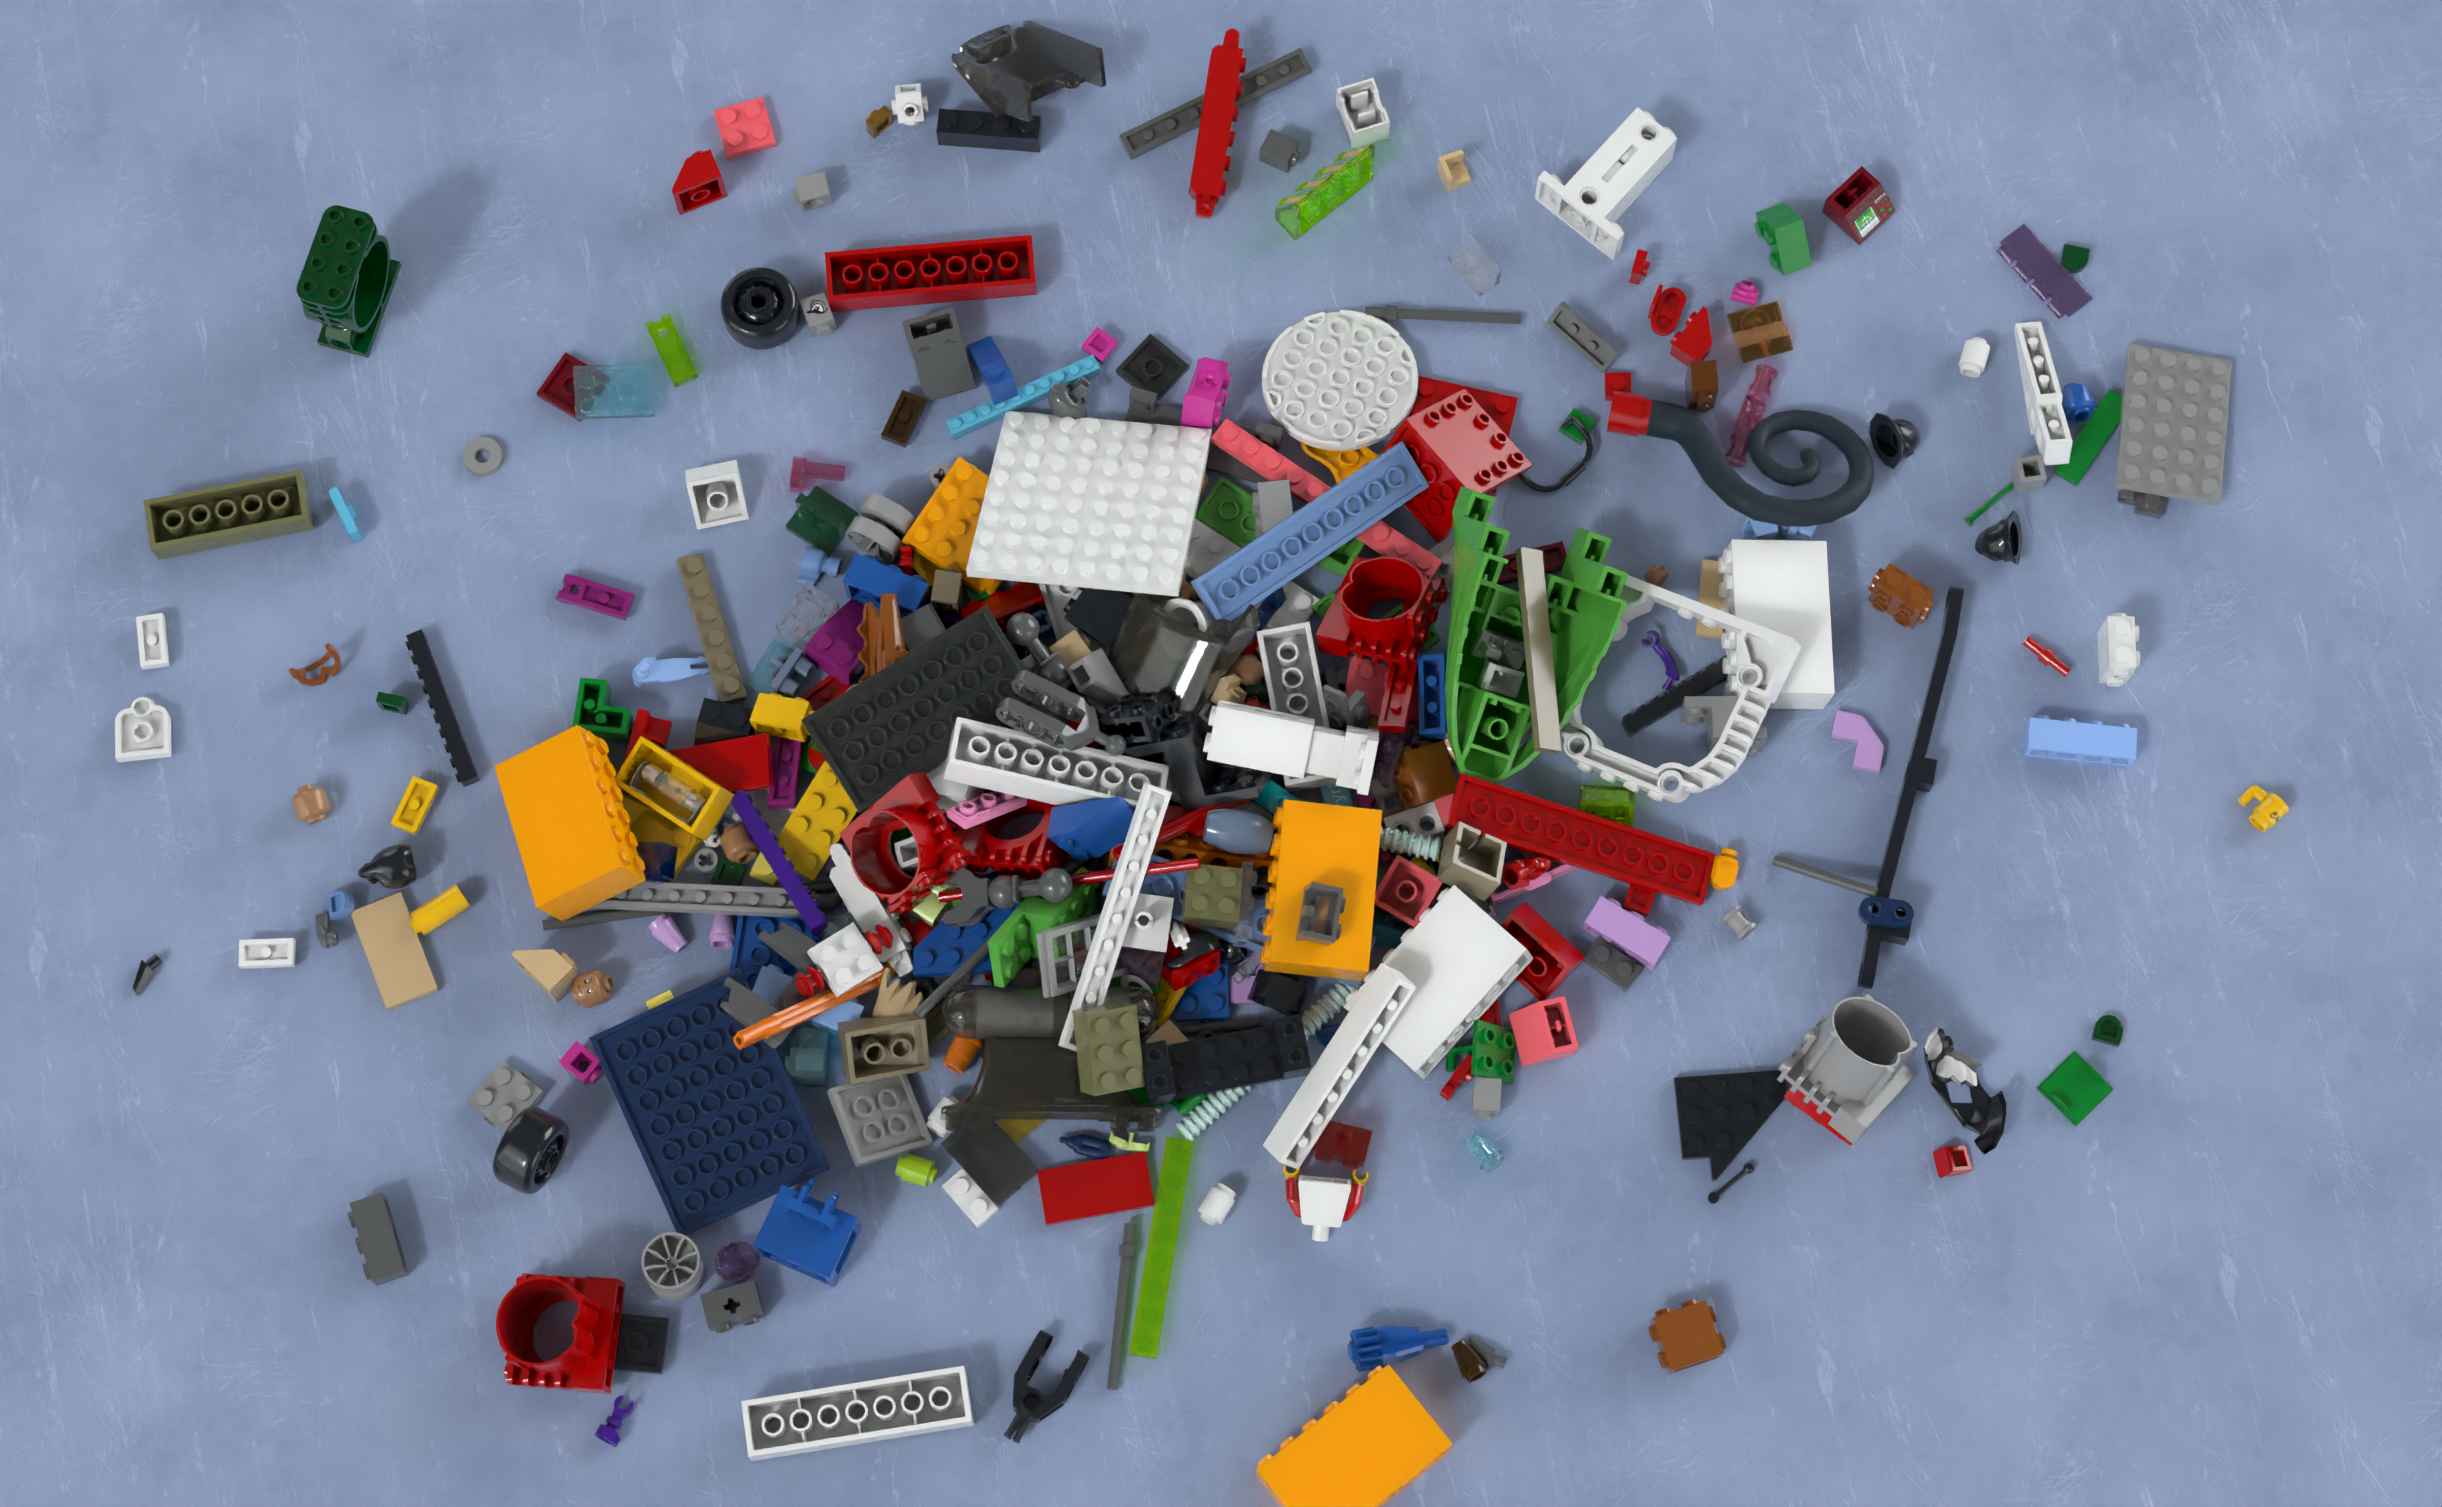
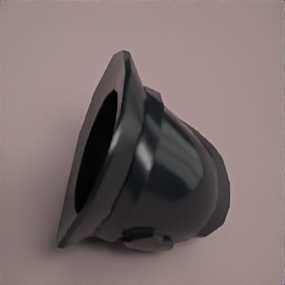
(1893, 439)
(2002, 540)

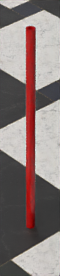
(1103, 875)

